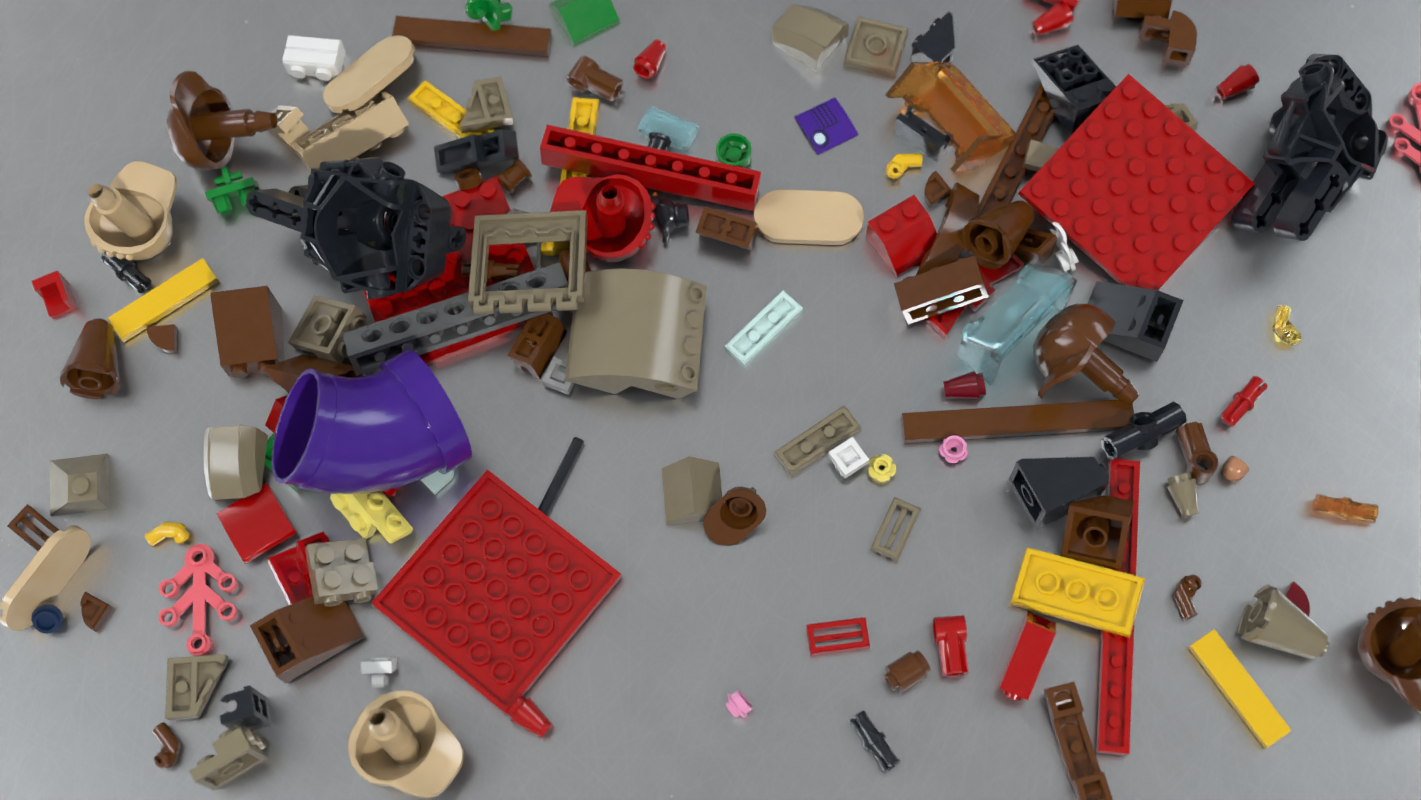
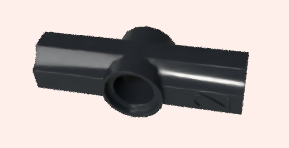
(1143, 431)

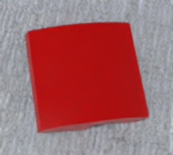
(256, 523)
(292, 569)

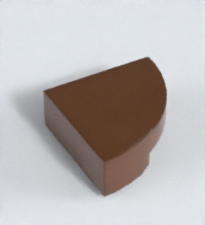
(936, 190)
(164, 337)
(93, 611)

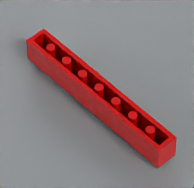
(651, 167)

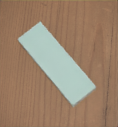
(763, 328)

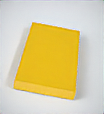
(1078, 592)

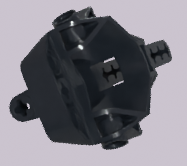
(1316, 151)
(345, 227)

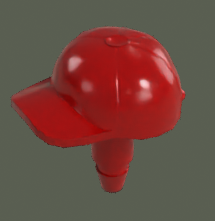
(616, 212)

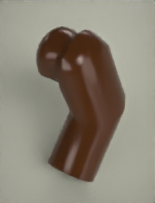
(1184, 594)
(170, 746)

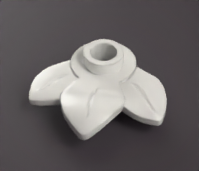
(1065, 255)

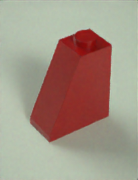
(1027, 656)

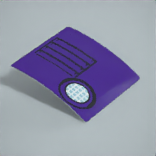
(826, 125)

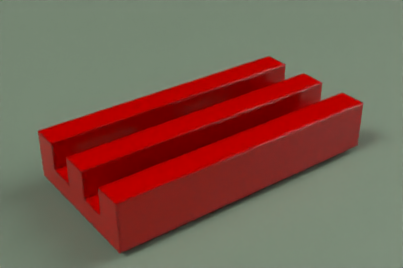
(811, 628)

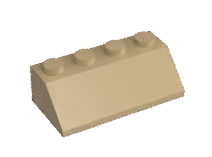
(352, 132)

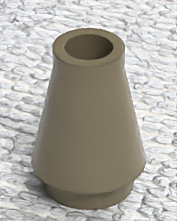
(1184, 493)

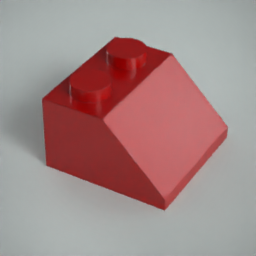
(902, 235)

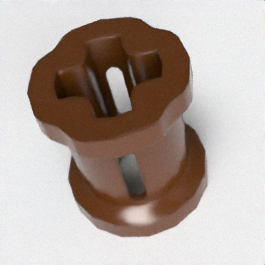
(513, 175)

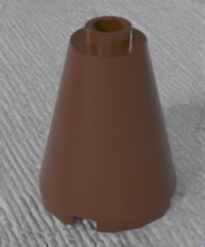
(997, 233)
(93, 362)

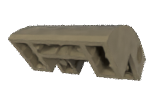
(637, 332)

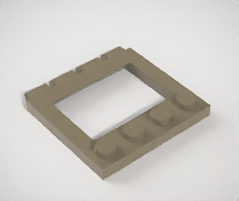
(528, 229)

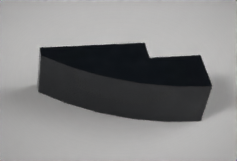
(476, 151)

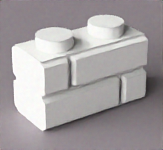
(313, 57)

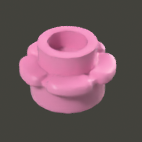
(956, 442)
(738, 704)

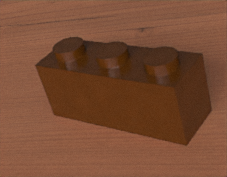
(941, 289)

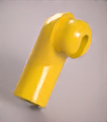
(901, 162)
(554, 248)
(167, 529)

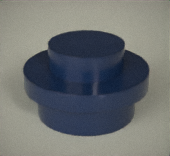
(47, 618)

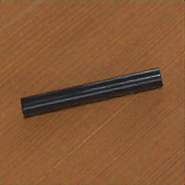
(560, 475)

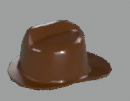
(734, 516)

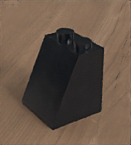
(1051, 484)

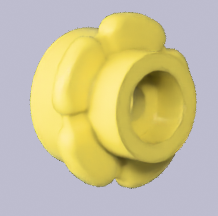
(881, 475)

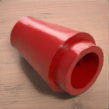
(1054, 19)
(649, 60)
(1239, 81)
(529, 716)

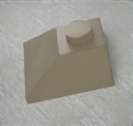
(79, 484)

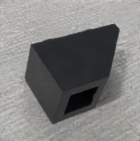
(936, 43)

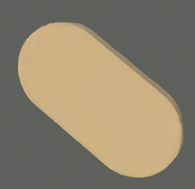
(369, 74)
(809, 217)
(44, 576)

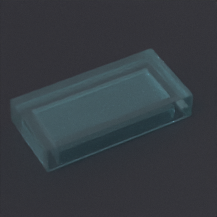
(679, 130)

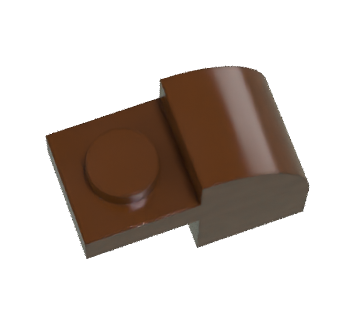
(1177, 34)

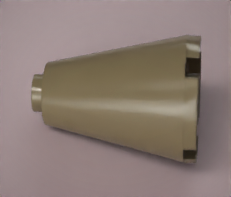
(1282, 625)

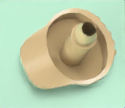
(133, 213)
(404, 745)

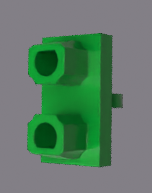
(490, 11)
(221, 196)

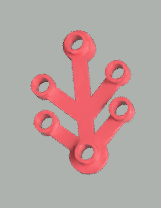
(1408, 129)
(198, 595)

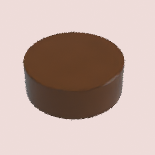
(468, 178)

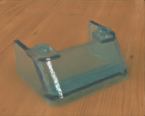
(1014, 317)

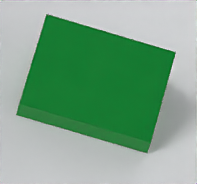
(584, 17)

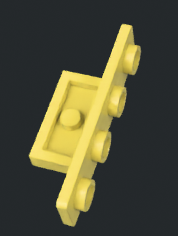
(372, 512)

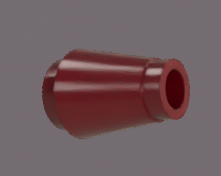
(965, 386)

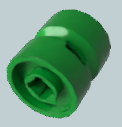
(734, 150)

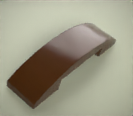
(948, 242)
(1075, 743)

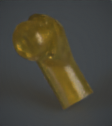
(1283, 328)

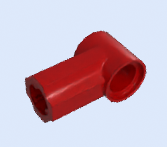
(951, 635)

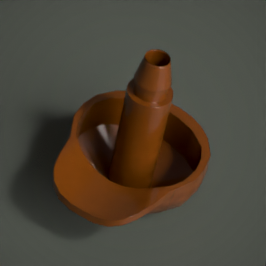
(205, 125)
(1070, 347)
(1392, 647)

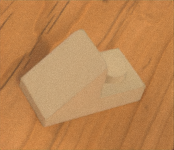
(289, 124)

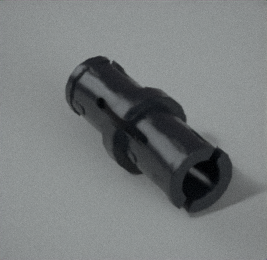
(127, 271)
(874, 741)

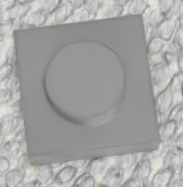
(555, 376)

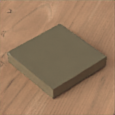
(876, 46)

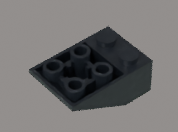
(1072, 84)
(1141, 316)

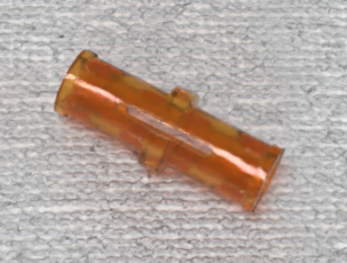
(1345, 508)

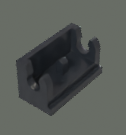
(922, 135)
(250, 710)

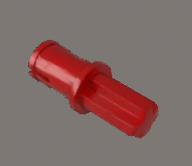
(1243, 401)

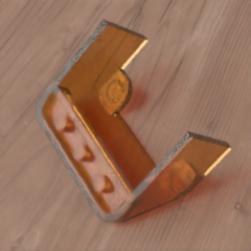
(956, 109)

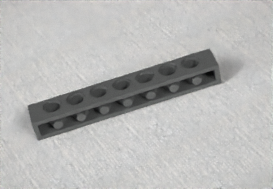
(442, 323)

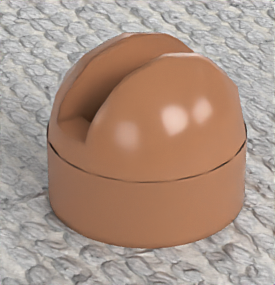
(1234, 469)

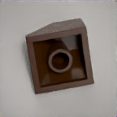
(1098, 530)

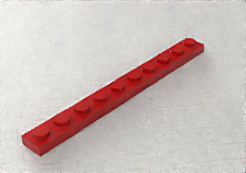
(1117, 650)

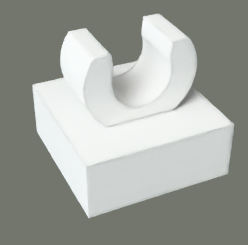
(848, 457)
(379, 668)

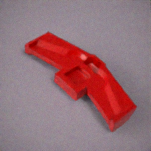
(945, 321)

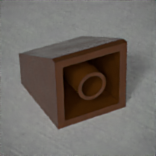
(247, 330)

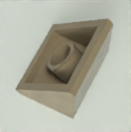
(690, 489)

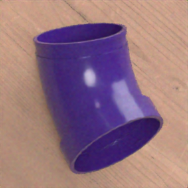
(368, 430)

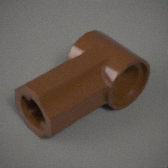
(588, 76)
(1197, 450)

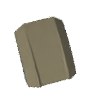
(808, 34)
(234, 461)

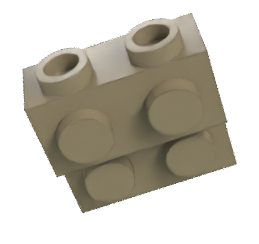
(323, 328)
(341, 572)
(236, 753)

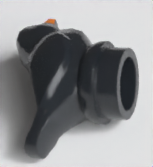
(669, 215)

